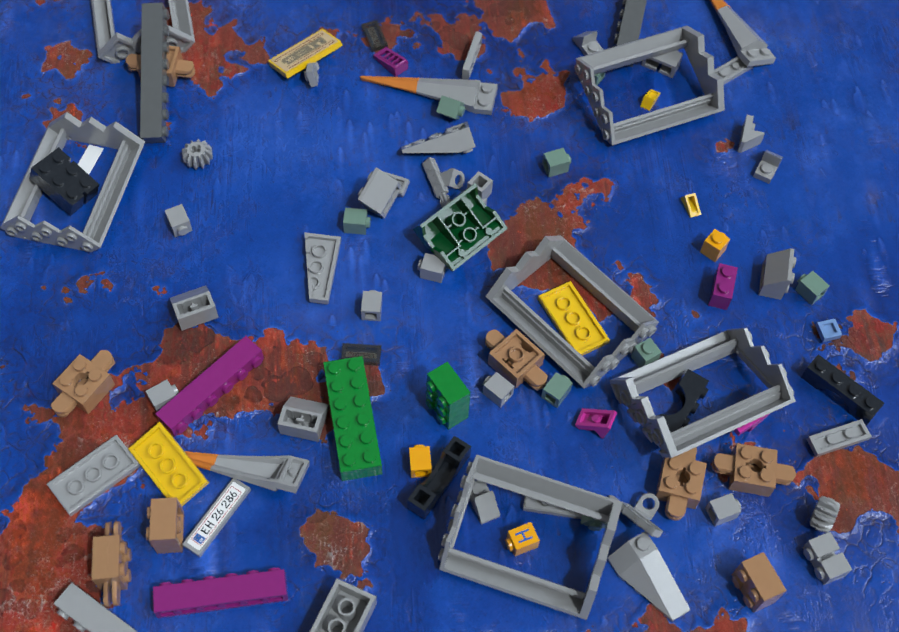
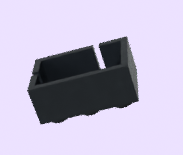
(64, 181)

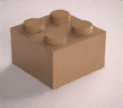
(166, 525)
(758, 582)

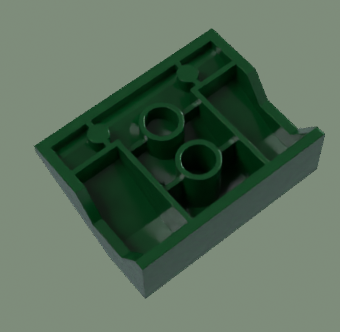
(460, 228)

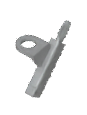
(440, 181)
(641, 515)

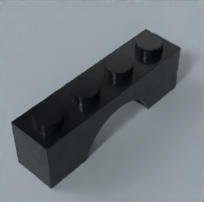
(689, 391)
(859, 400)
(448, 466)

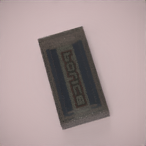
(374, 35)
(370, 353)

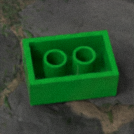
(447, 395)

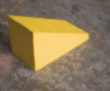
(650, 99)
(691, 205)

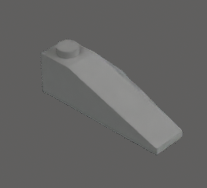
(454, 140)

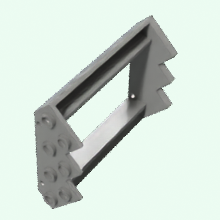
(116, 47)
(644, 49)
(93, 132)
(596, 283)
(738, 341)
(513, 580)

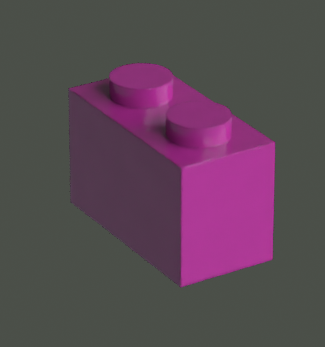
(723, 286)

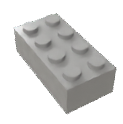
(345, 609)

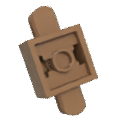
(177, 66)
(522, 353)
(89, 390)
(752, 478)
(681, 483)
(110, 563)

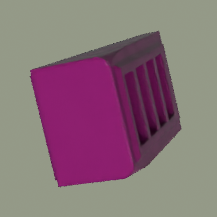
(395, 70)

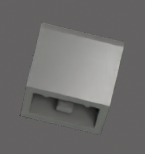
(379, 193)
(777, 274)
(194, 307)
(303, 418)

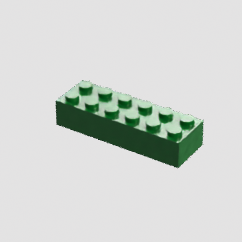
(352, 418)

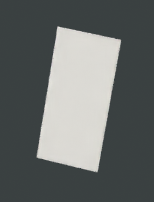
(90, 158)

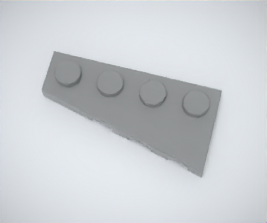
(321, 259)

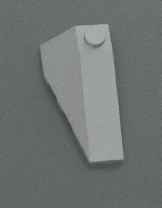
(645, 570)

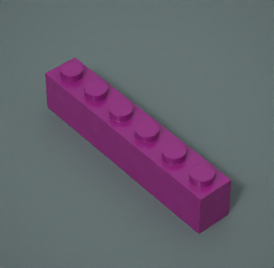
(210, 386)
(220, 593)

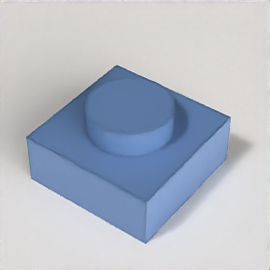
(828, 330)

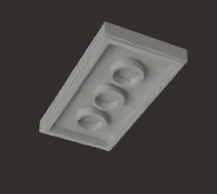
(93, 475)

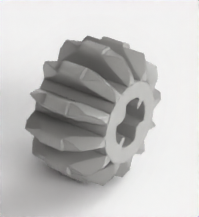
(197, 154)
(824, 514)

